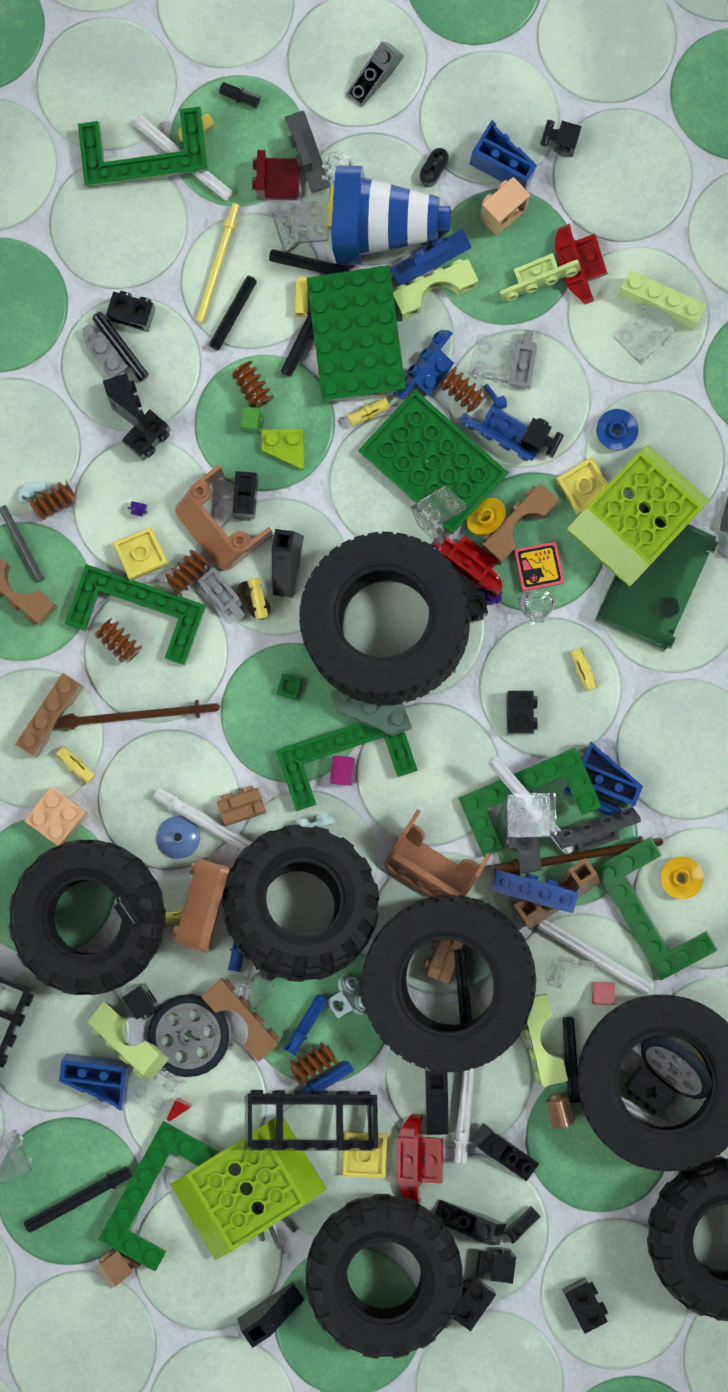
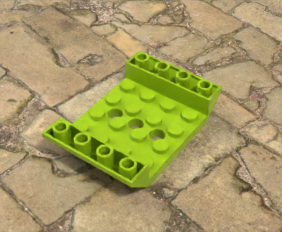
(623, 534)
(223, 1213)

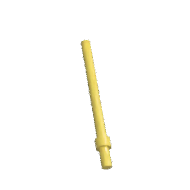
(229, 226)

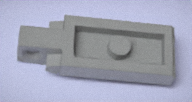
(104, 352)
(523, 362)
(222, 593)

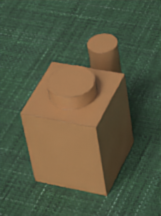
(559, 1111)
(115, 1268)

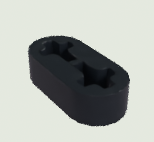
(430, 165)

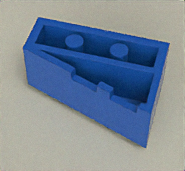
(501, 158)
(609, 777)
(96, 1076)

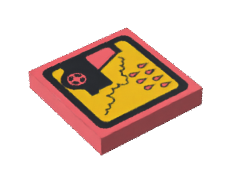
(539, 566)

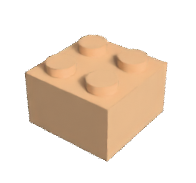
(504, 206)
(56, 816)

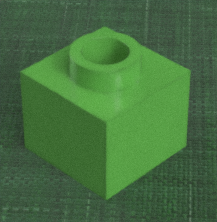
(251, 420)

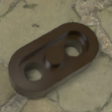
(247, 601)

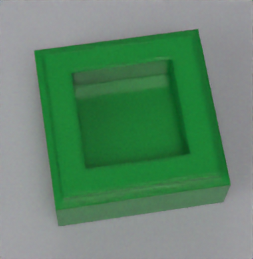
(289, 687)

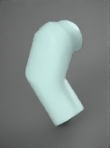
(30, 489)

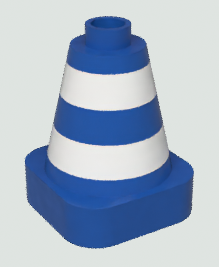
(380, 216)

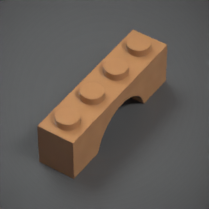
(537, 504)
(34, 604)
(55, 704)
(577, 878)
(260, 1039)

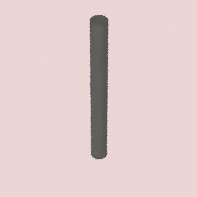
(21, 543)

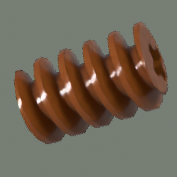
(250, 386)
(462, 390)
(53, 500)
(186, 571)
(117, 641)
(312, 1063)

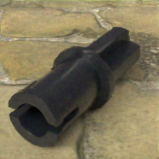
(239, 95)

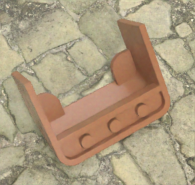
(223, 550)
(427, 868)
(202, 905)

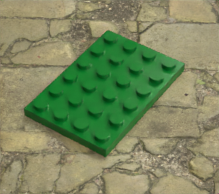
(356, 333)
(426, 452)

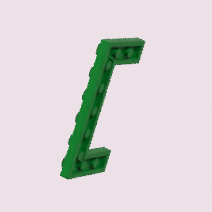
(100, 173)
(98, 580)
(296, 755)
(565, 764)
(663, 960)
(117, 1232)

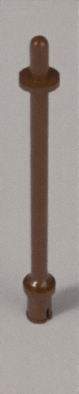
(73, 721)
(514, 868)

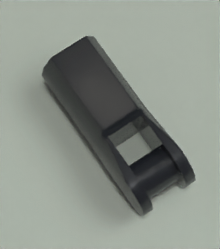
(525, 1221)

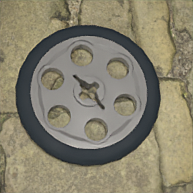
(216, 1045)
(676, 1067)

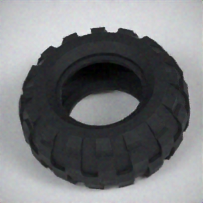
(333, 862)
(34, 926)
(672, 1233)
(388, 1330)

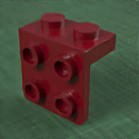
(275, 177)

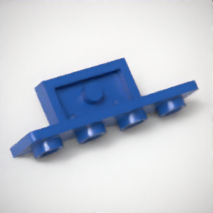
(431, 257)
(429, 368)
(503, 429)
(535, 891)

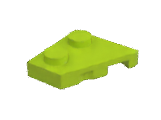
(285, 445)

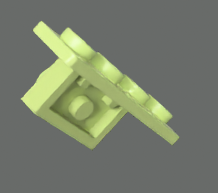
(537, 274)

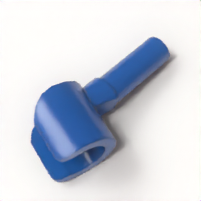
(499, 402)

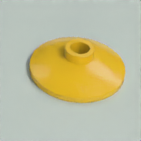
(487, 517)
(692, 877)

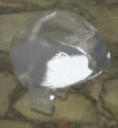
(332, 160)
(537, 605)
(259, 991)

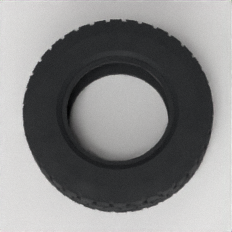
(371, 561)
(406, 1027)
(599, 1093)

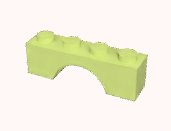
(458, 278)
(679, 306)
(110, 1025)
(549, 1068)

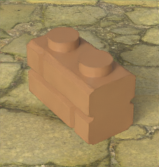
(241, 806)
(442, 963)

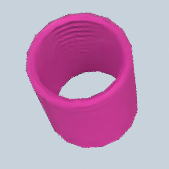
(342, 770)

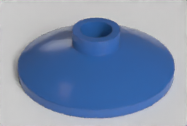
(621, 420)

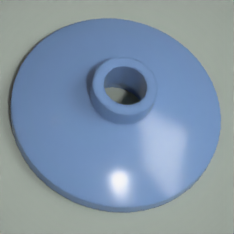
(188, 843)

